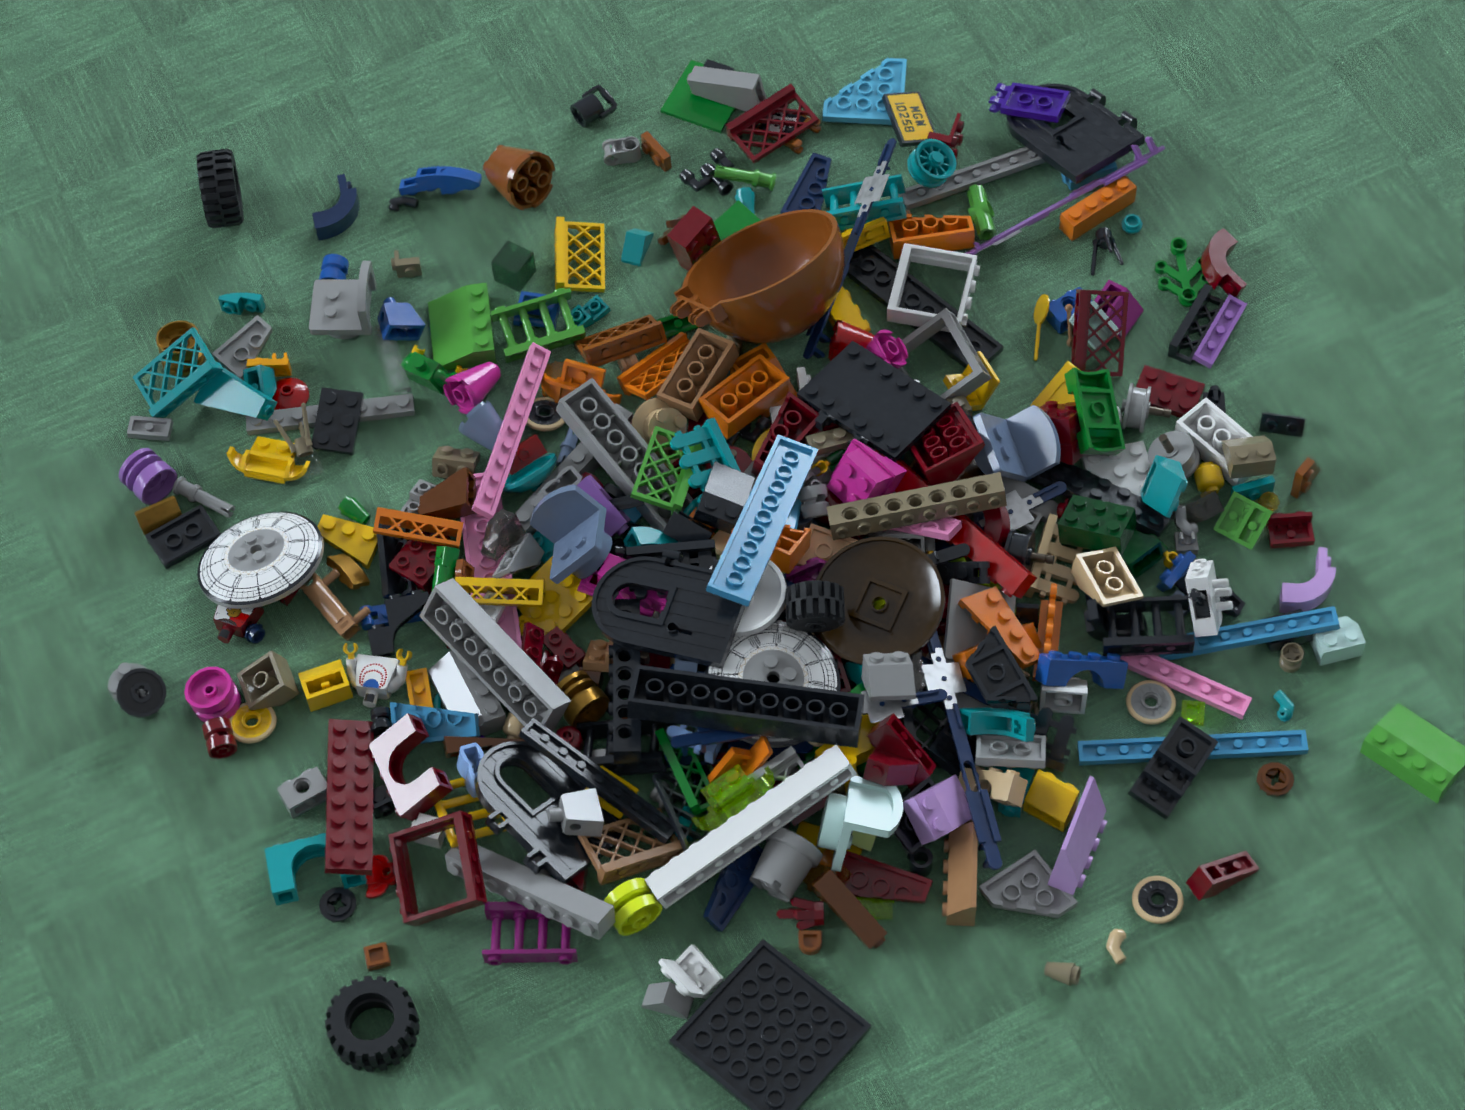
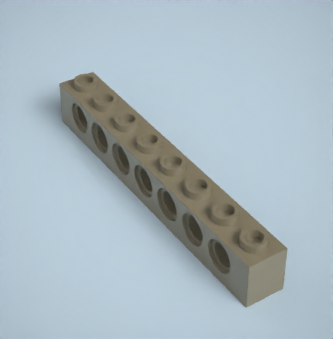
(916, 506)

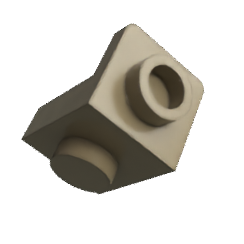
(406, 267)

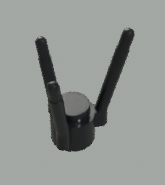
(1104, 241)

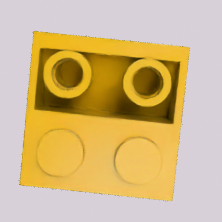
(325, 685)
(1051, 800)

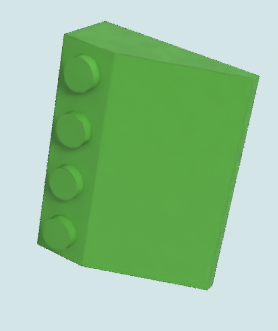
(462, 327)
(1415, 752)

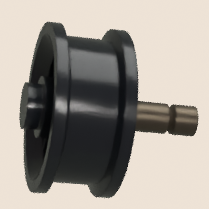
(1023, 549)

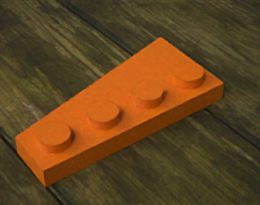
(992, 610)

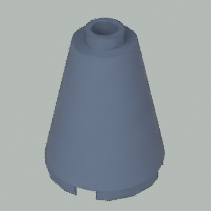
(482, 425)

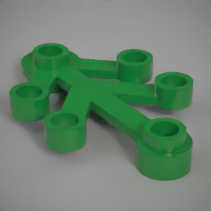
(1183, 276)

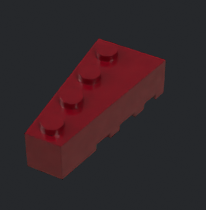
(793, 421)

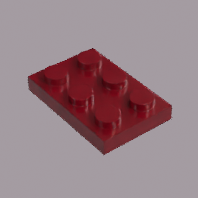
(1171, 390)

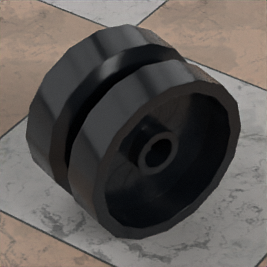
(154, 692)

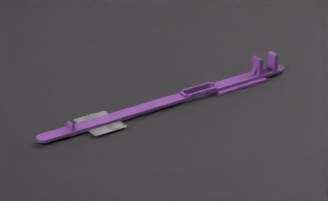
(1139, 161)

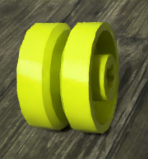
(633, 906)

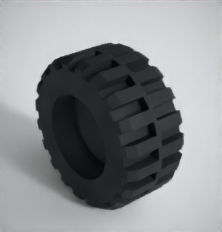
(220, 188)
(359, 998)

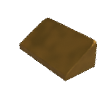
(157, 514)

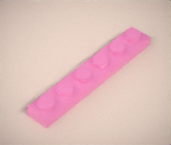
(1190, 683)

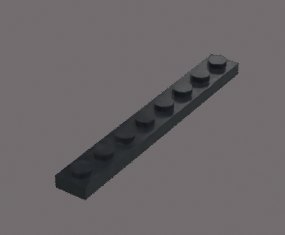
(595, 777)

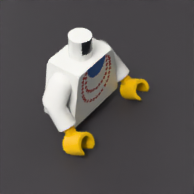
(375, 675)

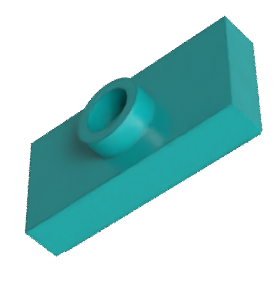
(1255, 488)

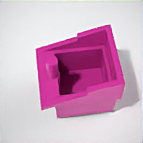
(864, 474)

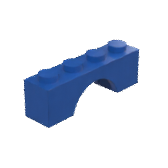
(1058, 668)

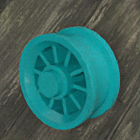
(931, 163)

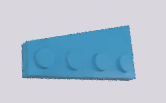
(439, 721)

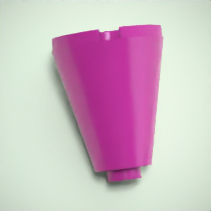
(888, 348)
(471, 386)

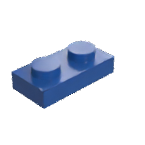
(1169, 577)

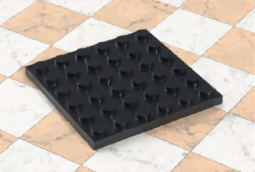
(770, 1033)

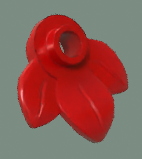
(379, 881)

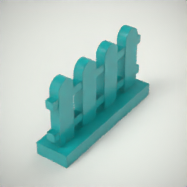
(714, 449)

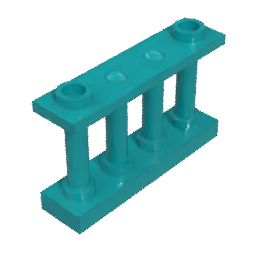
(890, 209)

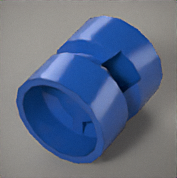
(334, 267)

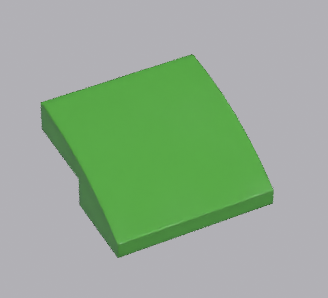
(1242, 520)

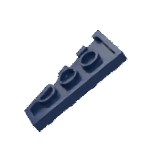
(808, 188)
(731, 889)

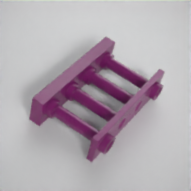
(514, 911)

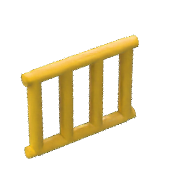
(441, 808)

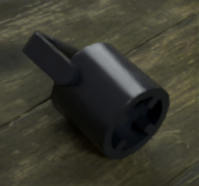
(590, 108)

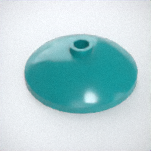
(531, 475)

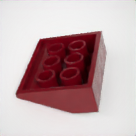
(947, 447)

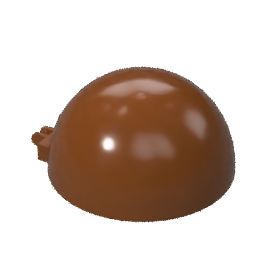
(766, 278)

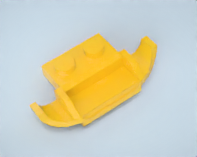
(268, 461)

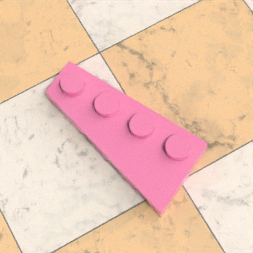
(939, 529)

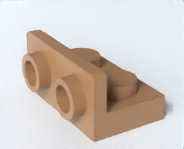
(598, 656)

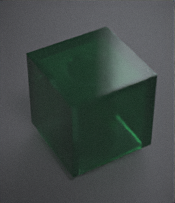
(513, 266)

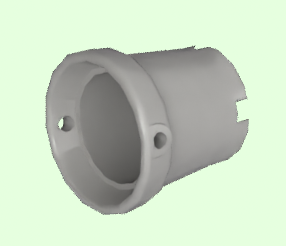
(784, 864)

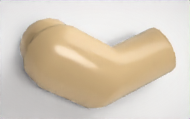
(1113, 945)

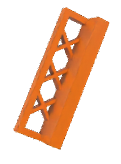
(418, 524)

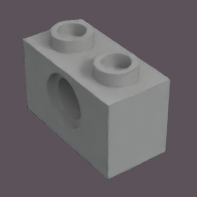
(297, 802)

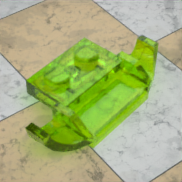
(731, 795)

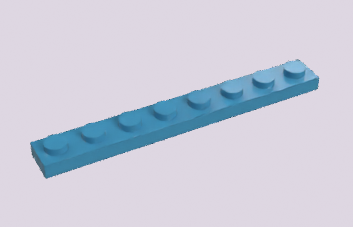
(1264, 631)

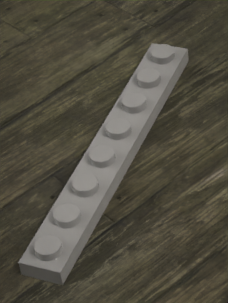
(975, 174)
(372, 409)

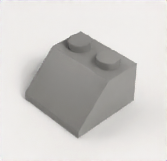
(888, 676)

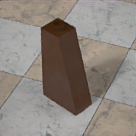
(848, 909)

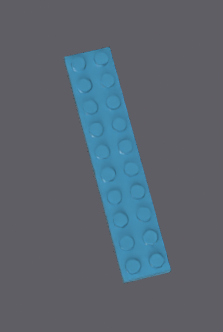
(762, 521)

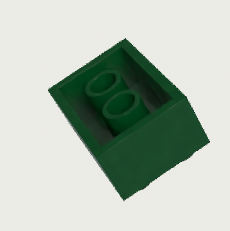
(1096, 524)

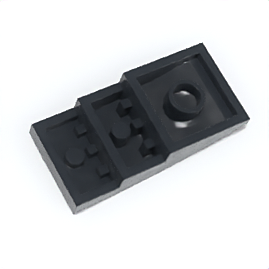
(1172, 767)

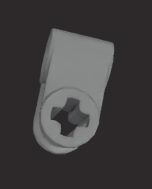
(623, 149)

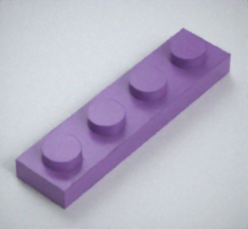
(1219, 331)

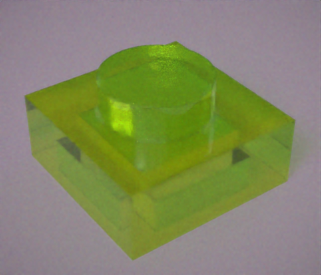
(1193, 712)

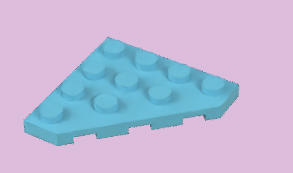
(863, 99)

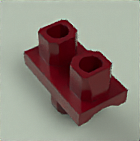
(551, 666)

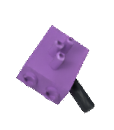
(615, 518)

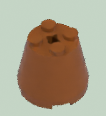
(520, 175)

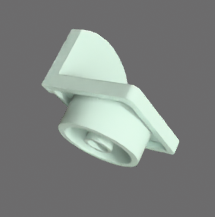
(864, 809)

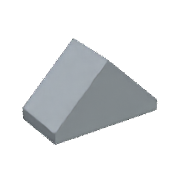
(666, 999)

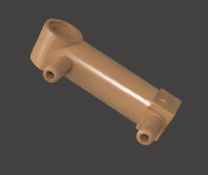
(331, 607)

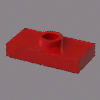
(526, 453)

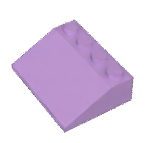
(1080, 841)

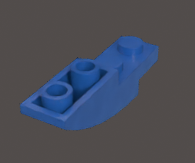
(447, 178)

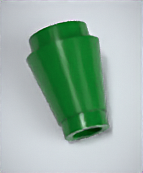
(354, 510)

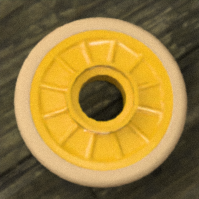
(256, 733)

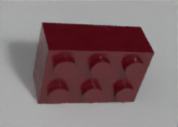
(693, 237)

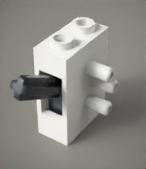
(1204, 597)

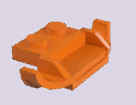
(573, 376)

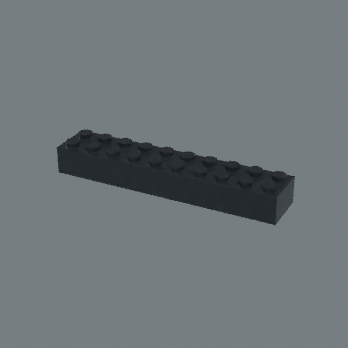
(746, 706)

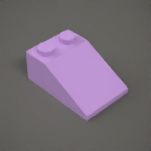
(938, 810)

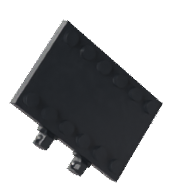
(873, 401)

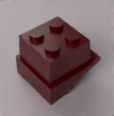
(1067, 426)

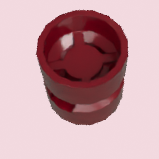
(219, 737)

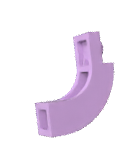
(1311, 593)

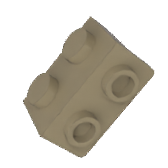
(450, 460)

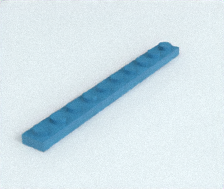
(1228, 746)

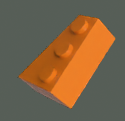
(790, 548)

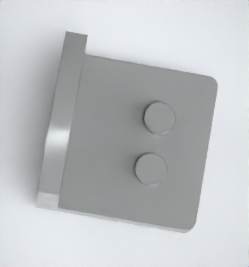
(343, 305)

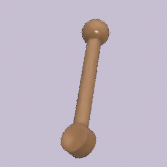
(1068, 308)

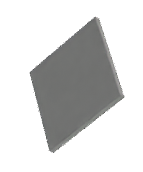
(961, 629)

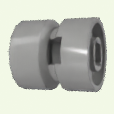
(814, 501)

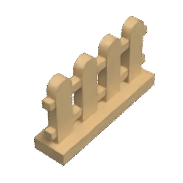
(1056, 570)

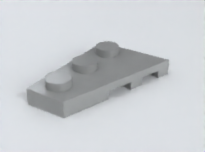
(243, 346)

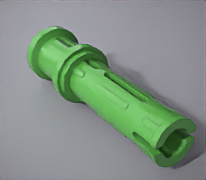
(754, 178)

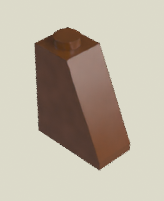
(451, 497)

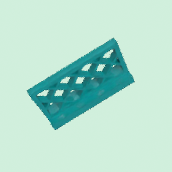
(189, 385)

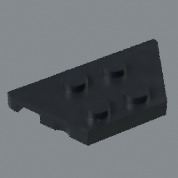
(998, 672)

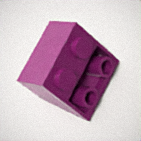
(1134, 308)

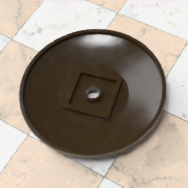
(888, 572)

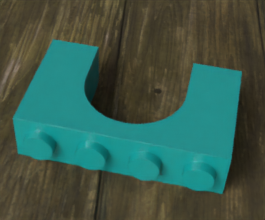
(286, 859)

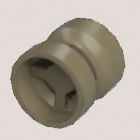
(1291, 657)

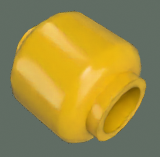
(1209, 477)

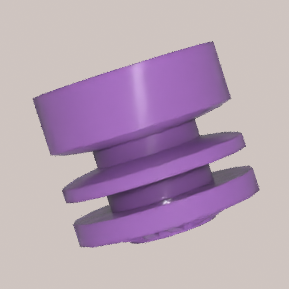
(147, 476)

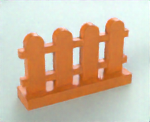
(1049, 624)

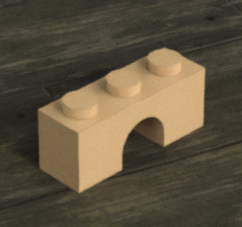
(1006, 787)

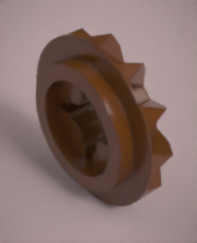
(1269, 771)

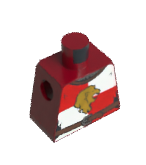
(235, 621)

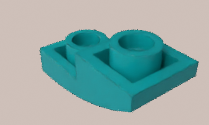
(236, 302)
(590, 312)

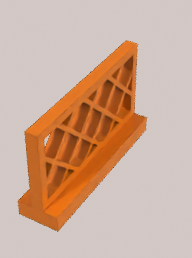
(653, 368)

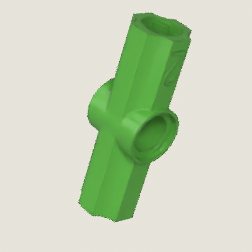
(981, 212)

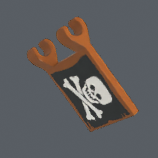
(794, 144)

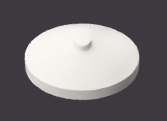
(766, 603)

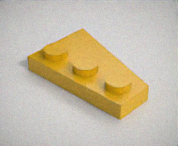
(350, 537)

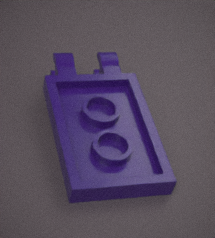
(1029, 101)

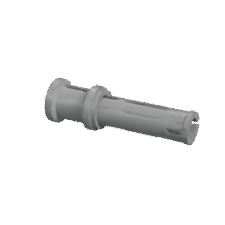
(196, 493)

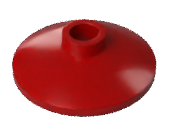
(297, 393)

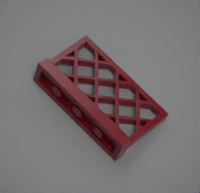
(765, 110)
(1081, 328)

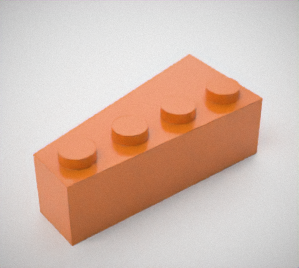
(943, 233)

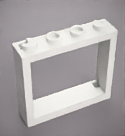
(933, 257)

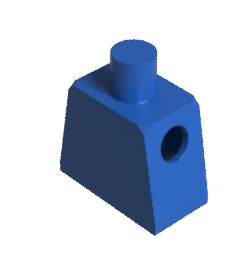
(399, 321)

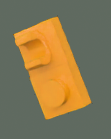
(281, 366)

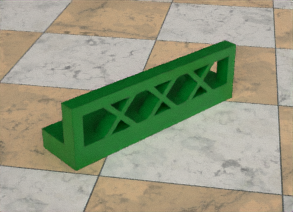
(683, 779)

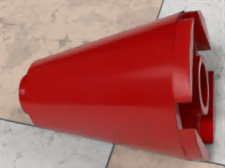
(845, 335)

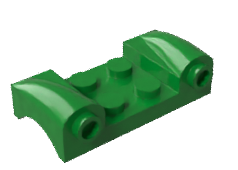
(1096, 412)

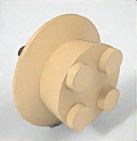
(657, 413)

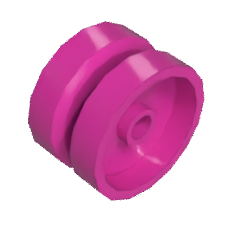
(212, 694)

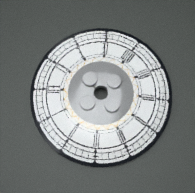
(260, 560)
(781, 651)

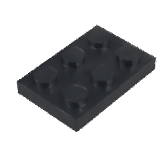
(337, 421)

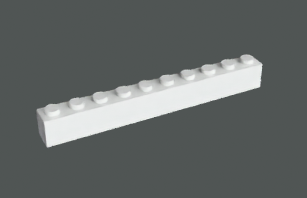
(750, 826)

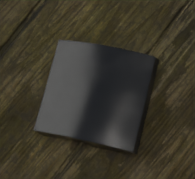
(944, 752)

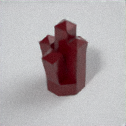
(809, 912)

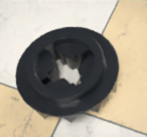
(332, 897)

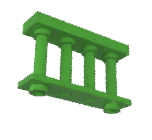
(553, 338)

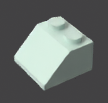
(1338, 644)

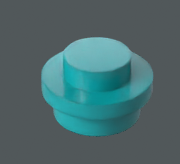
(1132, 224)

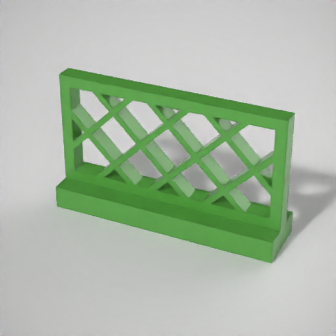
(680, 488)

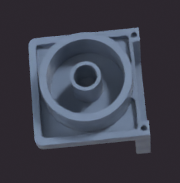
(1018, 445)
(576, 528)

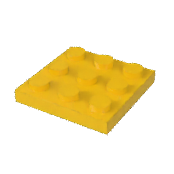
(561, 602)

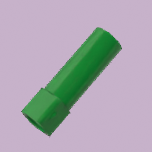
(445, 564)

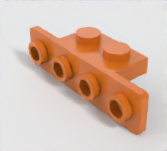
(747, 759)

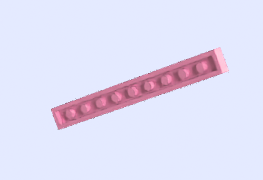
(511, 431)

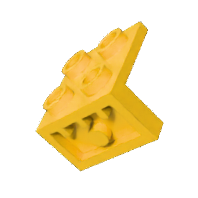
(981, 395)

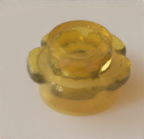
(1271, 498)

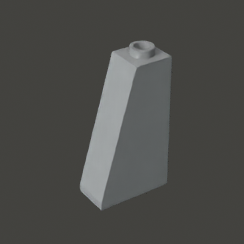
(727, 87)

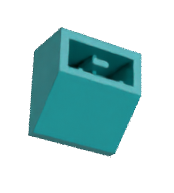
(1164, 485)

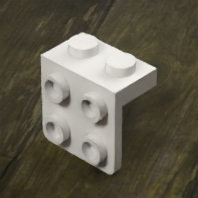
(692, 973)

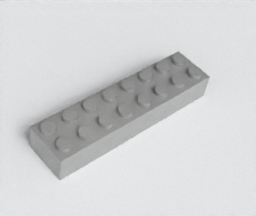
(615, 445)
(493, 656)

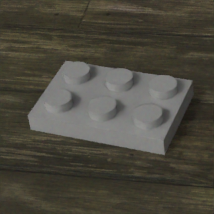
(1010, 752)

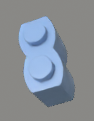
(467, 764)

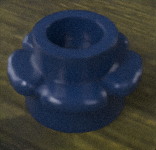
(255, 633)

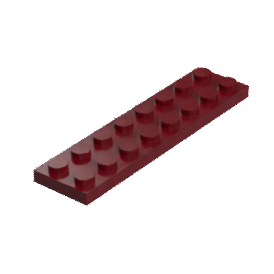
(349, 798)

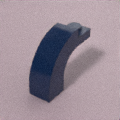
(340, 216)

